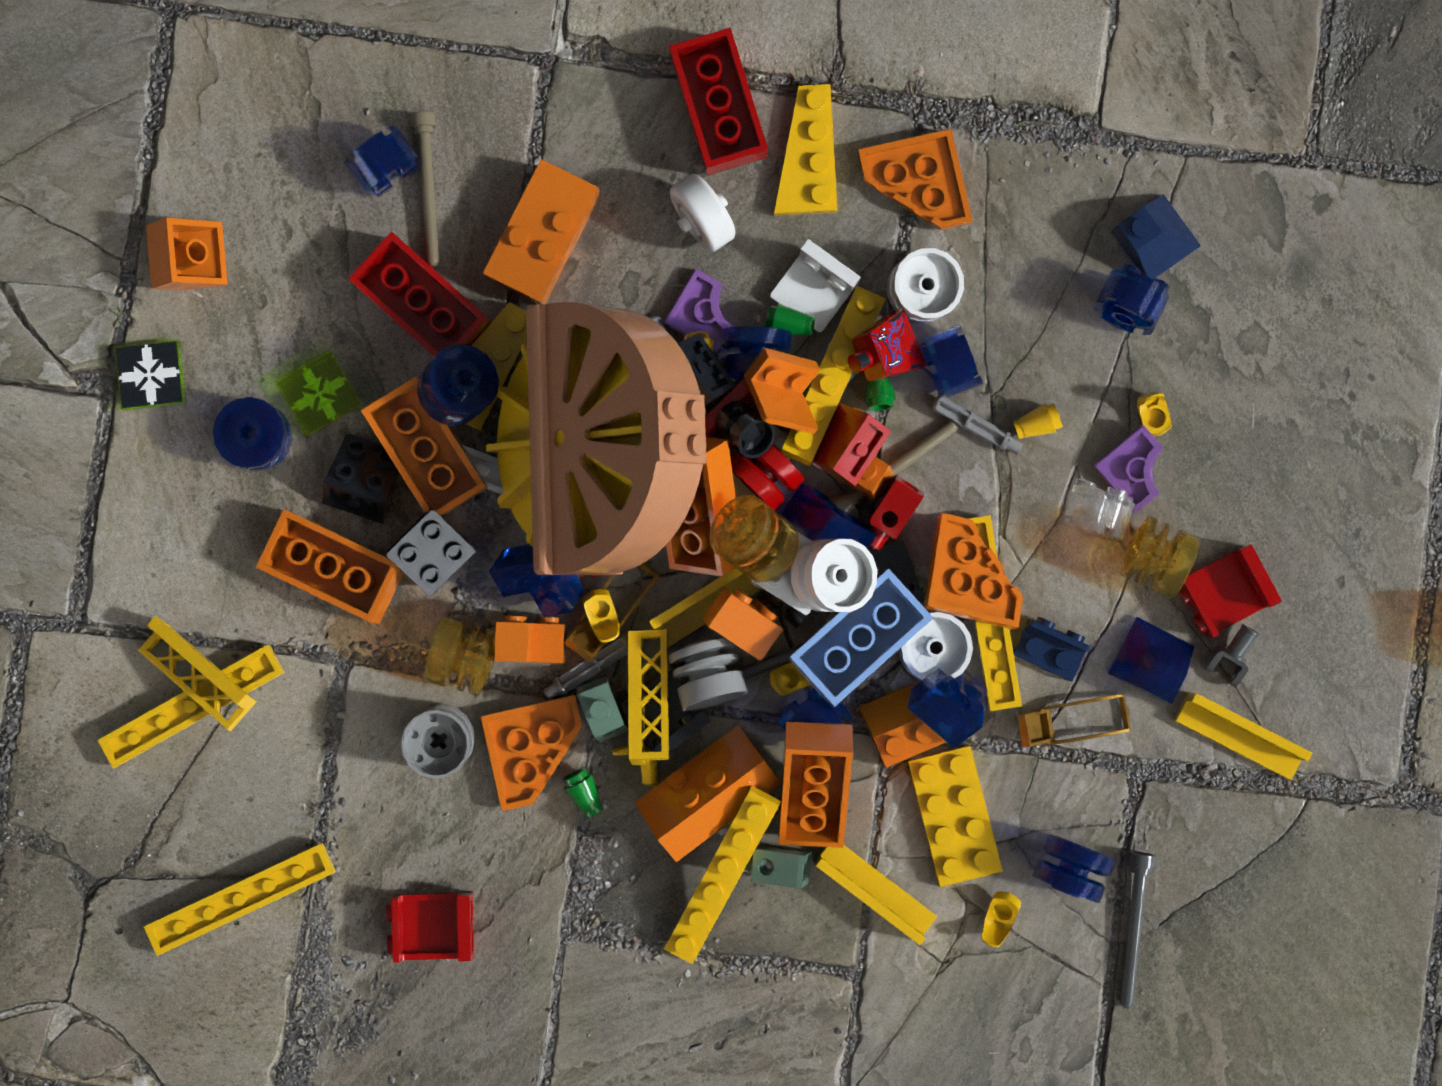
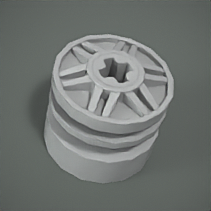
(709, 680)
(433, 759)

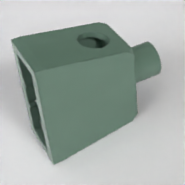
(601, 708)
(790, 866)

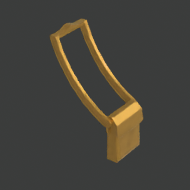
(583, 638)
(1037, 726)

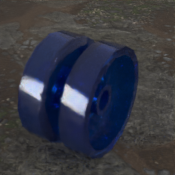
(747, 344)
(457, 385)
(233, 432)
(1073, 869)

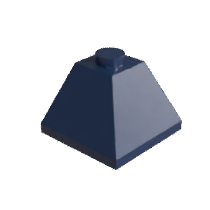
(1155, 237)

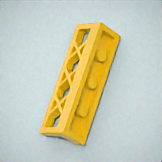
(688, 614)
(198, 663)
(637, 697)
(1241, 735)
(876, 891)

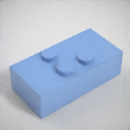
(860, 640)

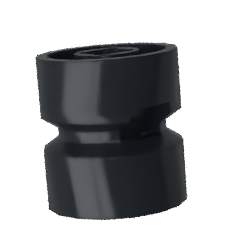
(744, 429)

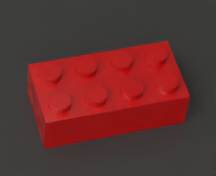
(718, 101)
(418, 297)

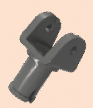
(1235, 652)

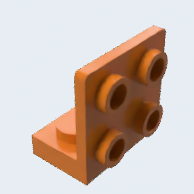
(778, 387)

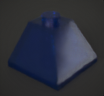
(1152, 661)

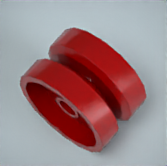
(764, 472)

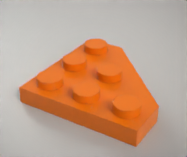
(921, 177)
(968, 577)
(529, 746)

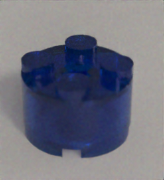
(381, 161)
(1132, 300)
(952, 362)
(814, 710)

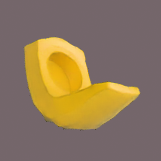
(1154, 412)
(601, 614)
(787, 679)
(649, 770)
(1000, 918)

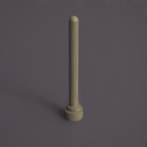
(423, 127)
(847, 502)

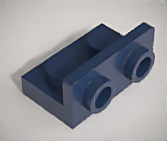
(1051, 649)

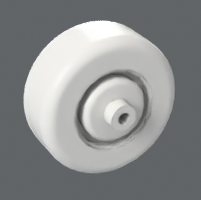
(702, 212)

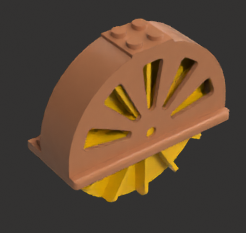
(598, 438)

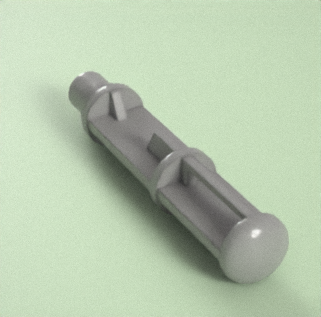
(975, 424)
(586, 670)

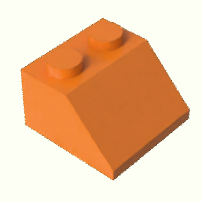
(186, 254)
(896, 729)

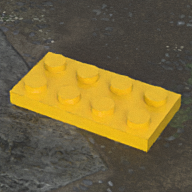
(954, 816)

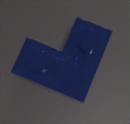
(820, 518)
(515, 575)
(950, 705)

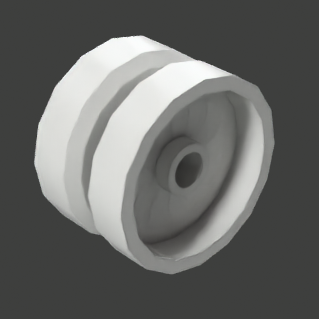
(940, 274)
(834, 575)
(951, 637)

